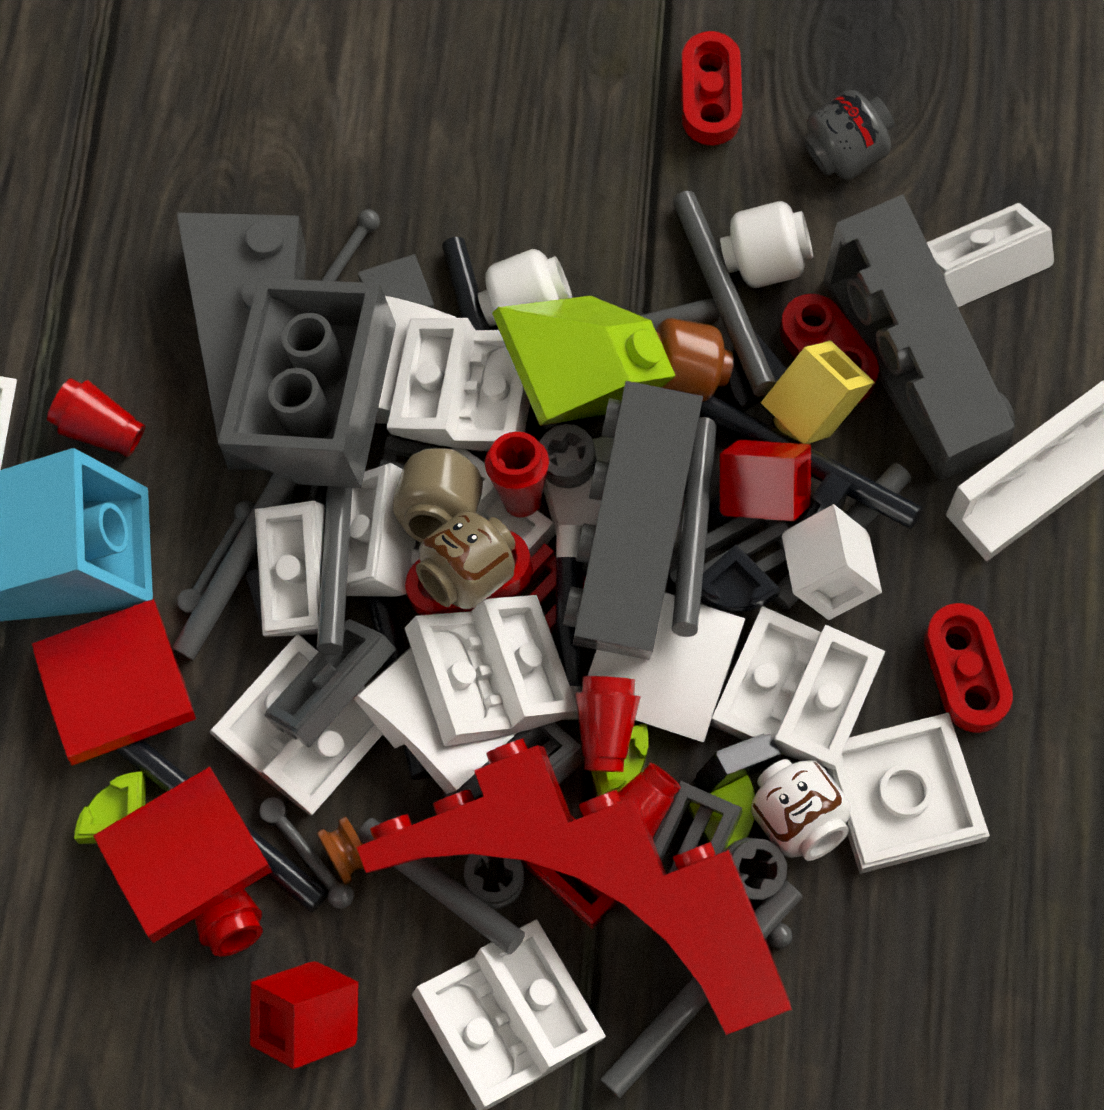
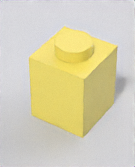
(816, 393)

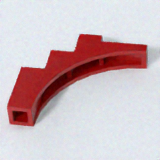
(525, 817)

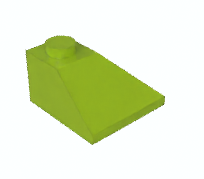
(580, 354)

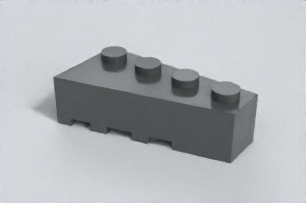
(223, 267)
(924, 351)
(636, 520)

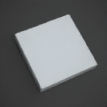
(908, 794)

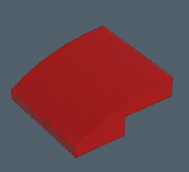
(112, 682)
(181, 854)

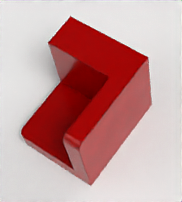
(765, 480)
(303, 1014)

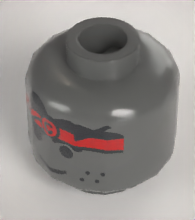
(849, 134)

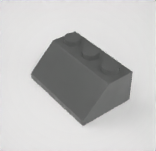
(310, 380)

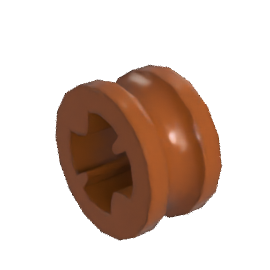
(342, 849)

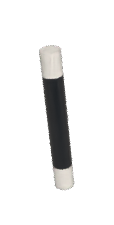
(567, 575)

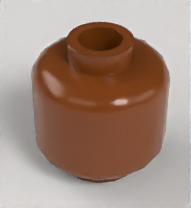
(696, 356)

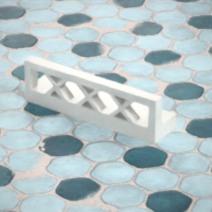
(1032, 477)

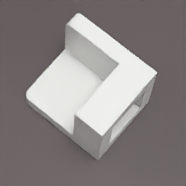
(831, 562)

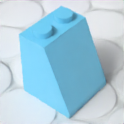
(72, 538)

